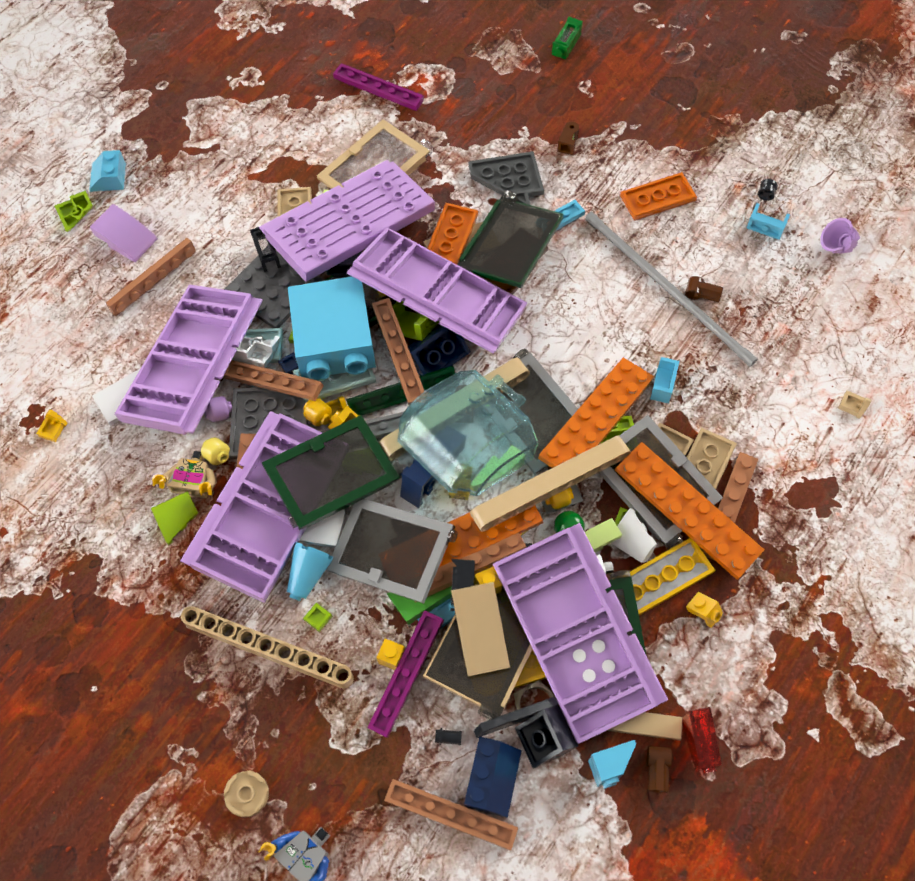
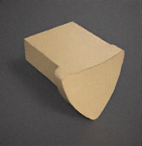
(854, 404)

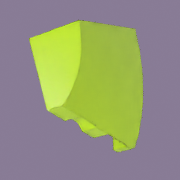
(73, 210)

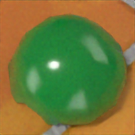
(566, 520)

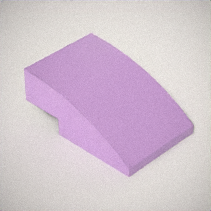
(123, 233)

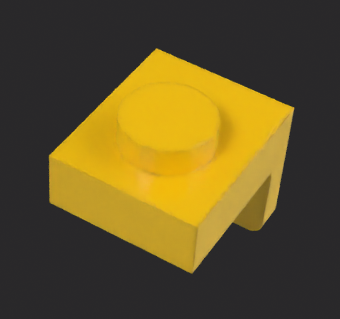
(341, 417)
(705, 608)

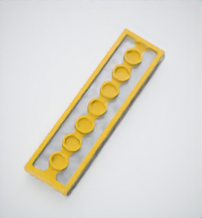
(669, 574)

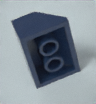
(438, 350)
(493, 777)

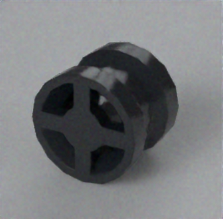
(767, 189)

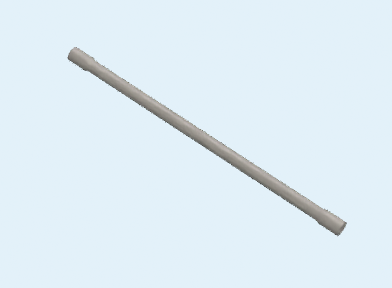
(741, 352)

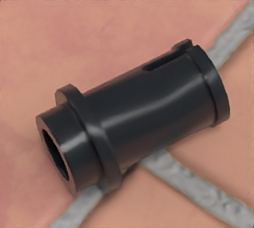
(448, 737)

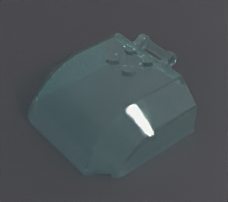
(468, 432)

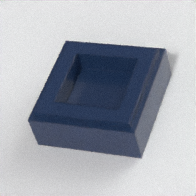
(288, 363)

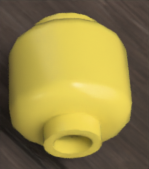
(215, 451)

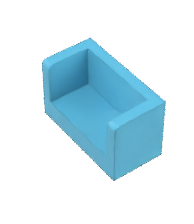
(766, 224)
(664, 380)

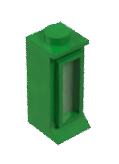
(567, 38)

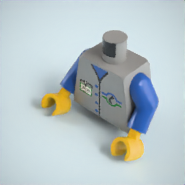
(301, 854)

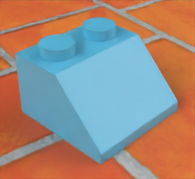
(108, 172)
(611, 763)

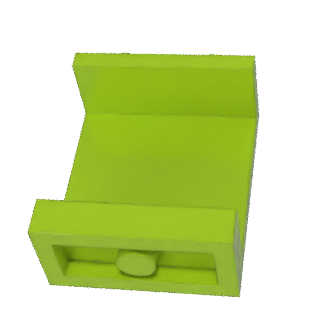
(413, 324)

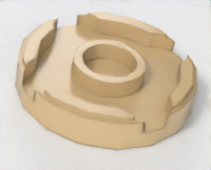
(246, 794)

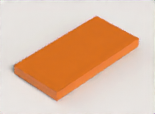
(658, 196)
(453, 232)

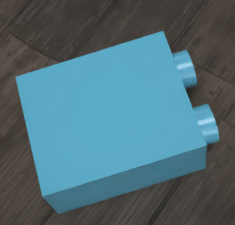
(331, 328)

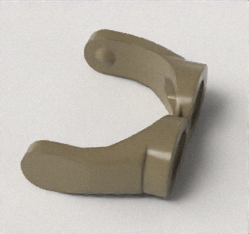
(536, 685)

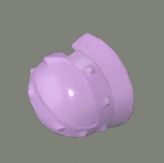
(839, 236)

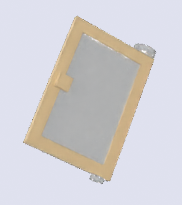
(376, 146)

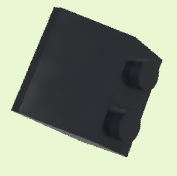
(546, 736)

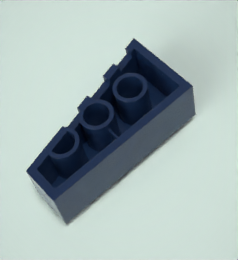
(416, 483)

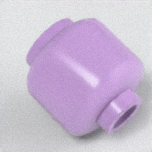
(218, 409)

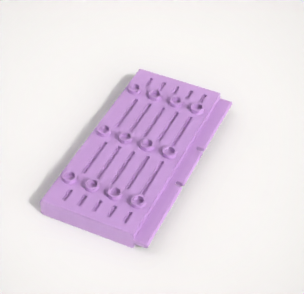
(347, 219)
(438, 289)
(188, 359)
(250, 533)
(565, 608)

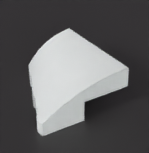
(256, 350)
(634, 539)

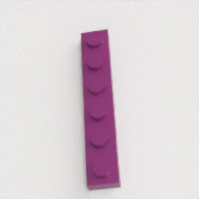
(378, 87)
(405, 674)

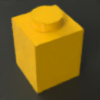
(487, 576)
(390, 654)

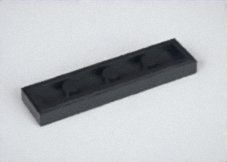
(513, 717)

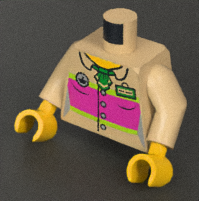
(188, 475)

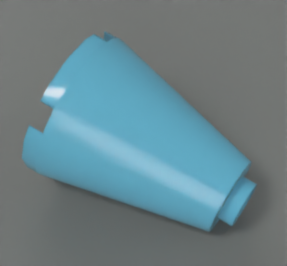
(306, 570)

